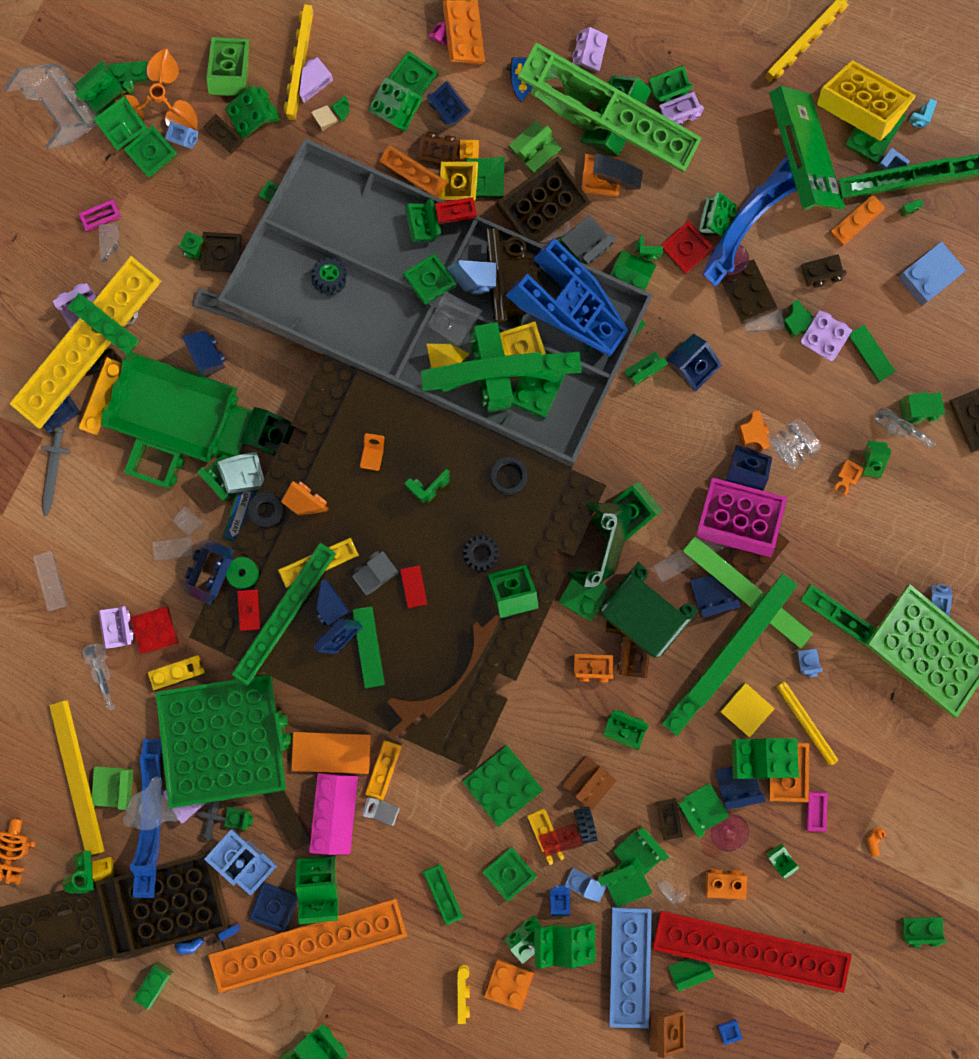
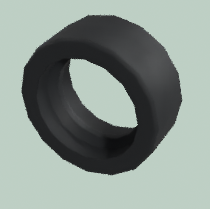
(504, 461)

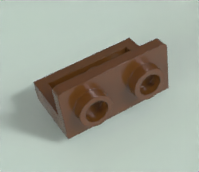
(633, 659)

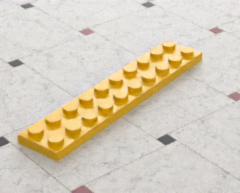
(83, 344)

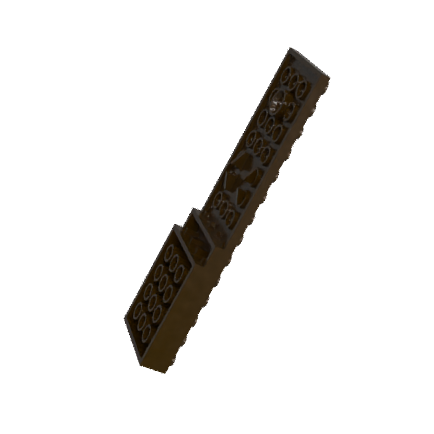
(107, 923)

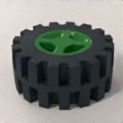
(329, 269)
(585, 825)

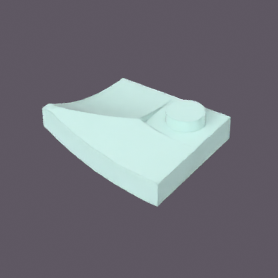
(241, 473)

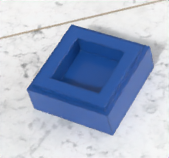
(230, 931)
(729, 1031)

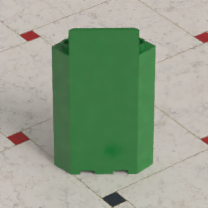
(176, 409)

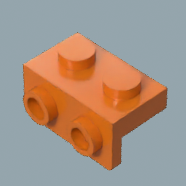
(593, 666)

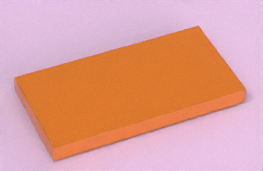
(331, 752)

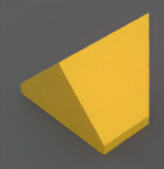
(445, 354)

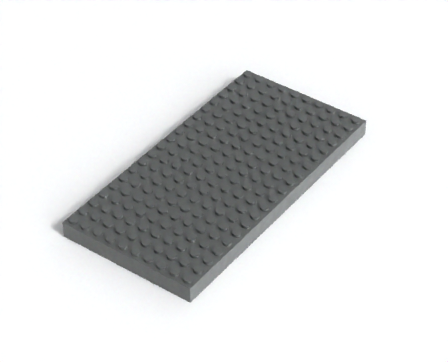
(377, 321)

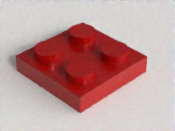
(687, 247)
(154, 630)

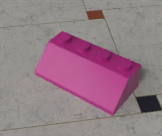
(333, 814)

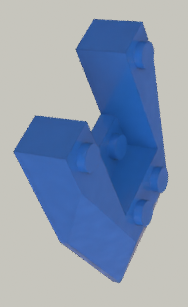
(580, 307)

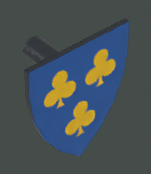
(519, 87)

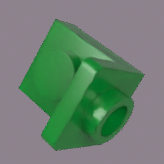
(239, 818)

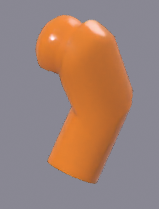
(873, 840)

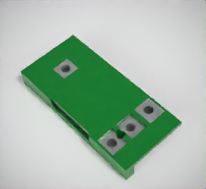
(816, 177)

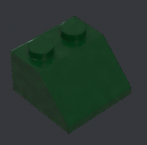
(266, 431)

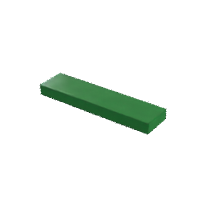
(369, 648)

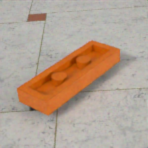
(857, 220)

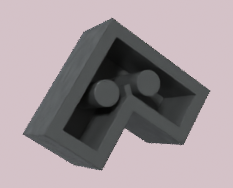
(374, 574)

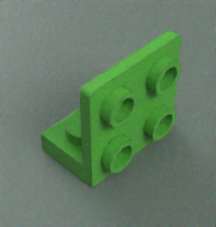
(112, 787)

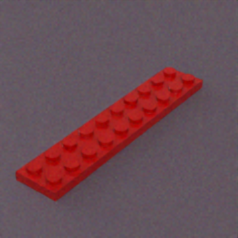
(752, 951)

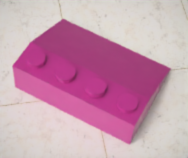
(741, 517)

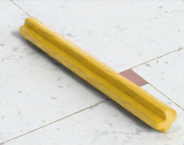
(807, 723)

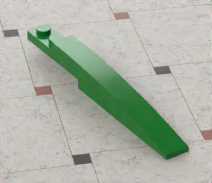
(910, 176)
(837, 615)
(730, 654)

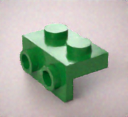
(670, 84)
(423, 221)
(625, 729)
(522, 939)

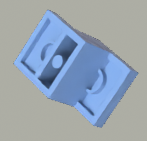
(240, 862)

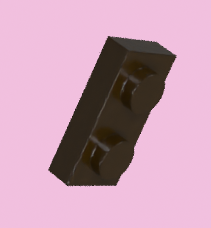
(223, 134)
(669, 819)

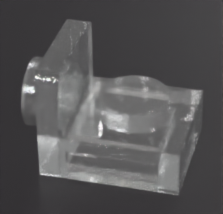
(667, 889)

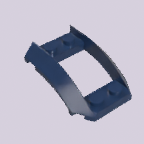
(221, 567)

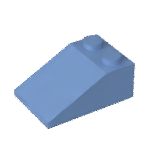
(931, 273)

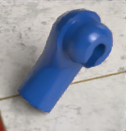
(189, 948)

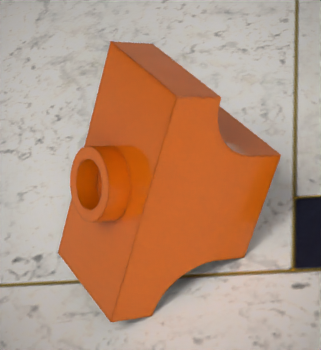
(755, 432)

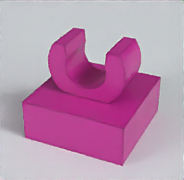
(438, 33)

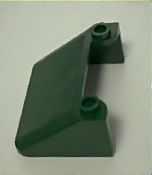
(615, 519)
(645, 614)

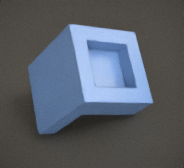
(893, 160)

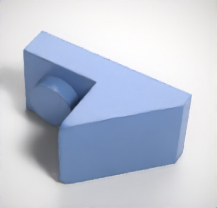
(585, 885)

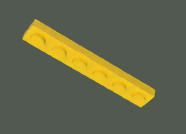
(803, 42)
(299, 55)

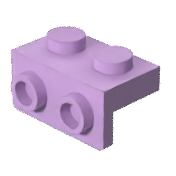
(589, 49)
(682, 108)
(115, 627)

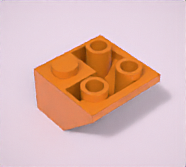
(301, 501)

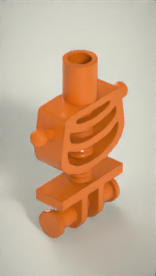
(13, 833)

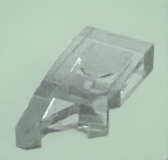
(108, 239)

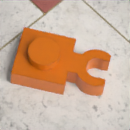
(849, 474)

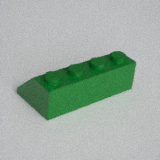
(605, 140)

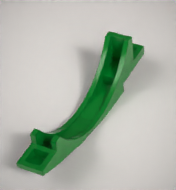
(531, 364)

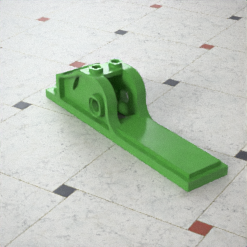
(621, 115)

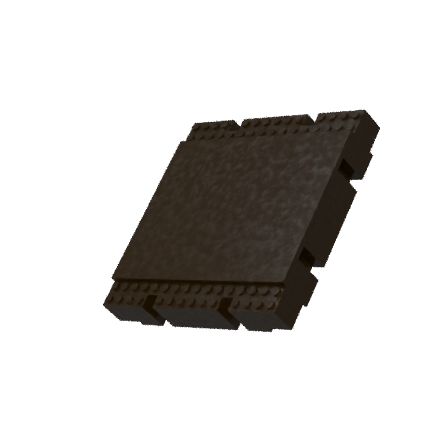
(424, 645)

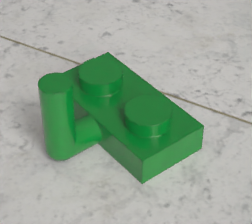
(130, 73)

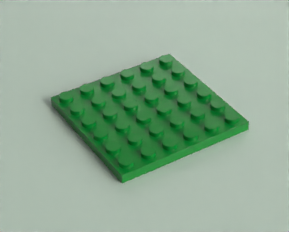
(220, 741)

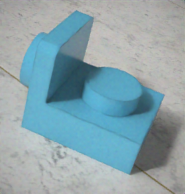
(923, 118)

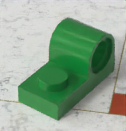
(82, 874)

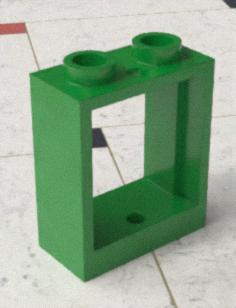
(136, 457)

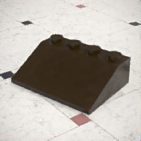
(543, 201)

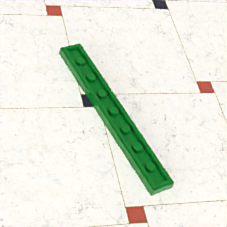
(284, 613)

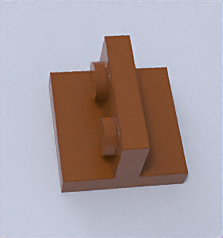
(589, 782)
(667, 1032)

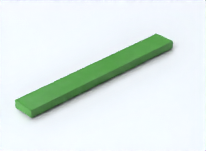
(744, 589)

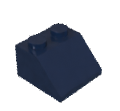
(204, 352)
(694, 361)
(749, 468)
(330, 604)

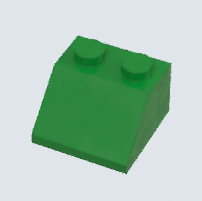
(633, 270)
(513, 591)

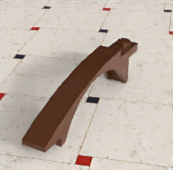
(411, 710)

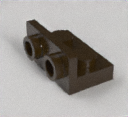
(823, 270)

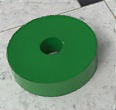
(250, 577)

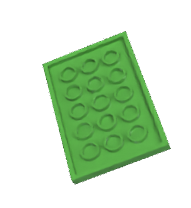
(929, 650)

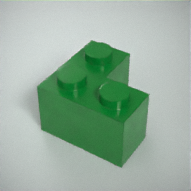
(921, 406)

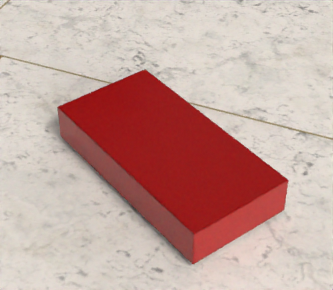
(413, 586)

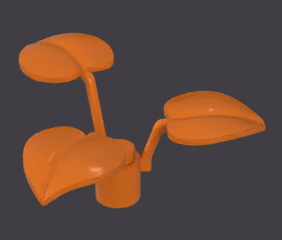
(165, 69)

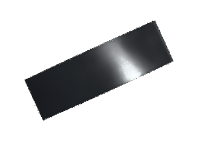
(617, 172)

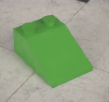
(228, 66)

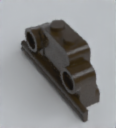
(511, 266)

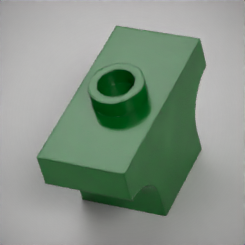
(798, 321)
(875, 458)

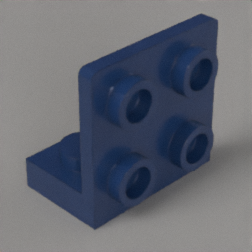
(712, 596)
(737, 792)

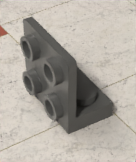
(588, 241)

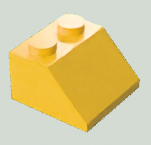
(461, 180)

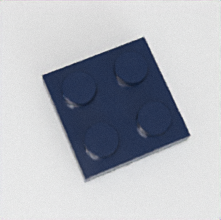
(338, 636)

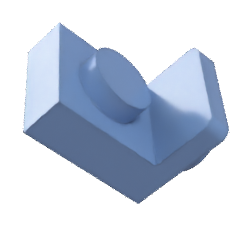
(181, 135)
(942, 597)
(809, 662)

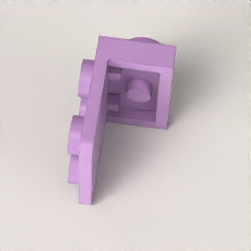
(64, 299)
(826, 335)

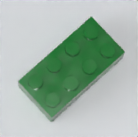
(487, 344)

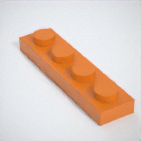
(413, 171)

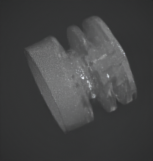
(795, 443)

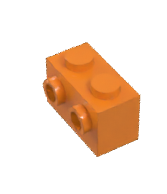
(726, 884)

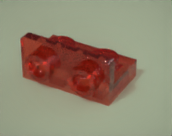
(560, 839)

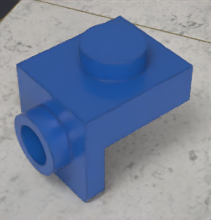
(560, 901)

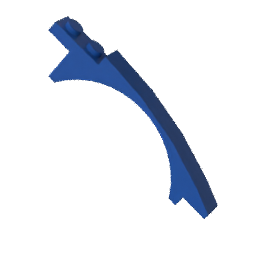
(774, 189)
(147, 851)

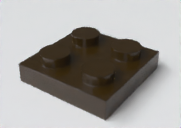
(220, 251)

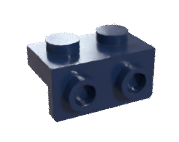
(448, 104)

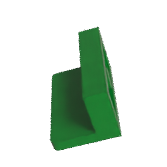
(690, 973)

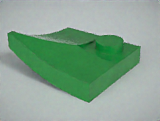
(120, 123)
(489, 177)
(584, 600)

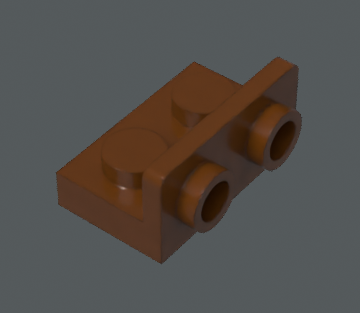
(438, 148)

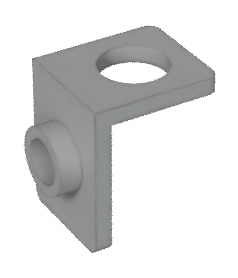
(381, 811)

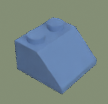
(474, 276)

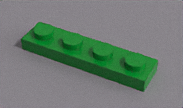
(103, 324)

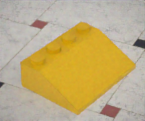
(865, 99)

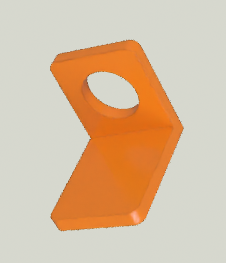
(372, 453)

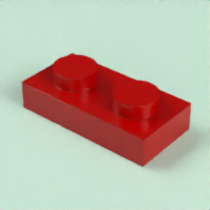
(456, 210)

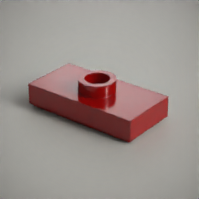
(249, 610)

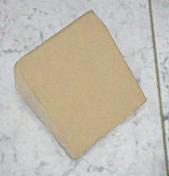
(324, 117)

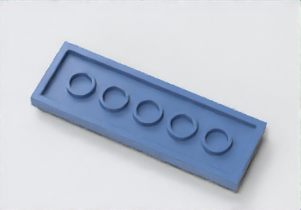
(630, 967)

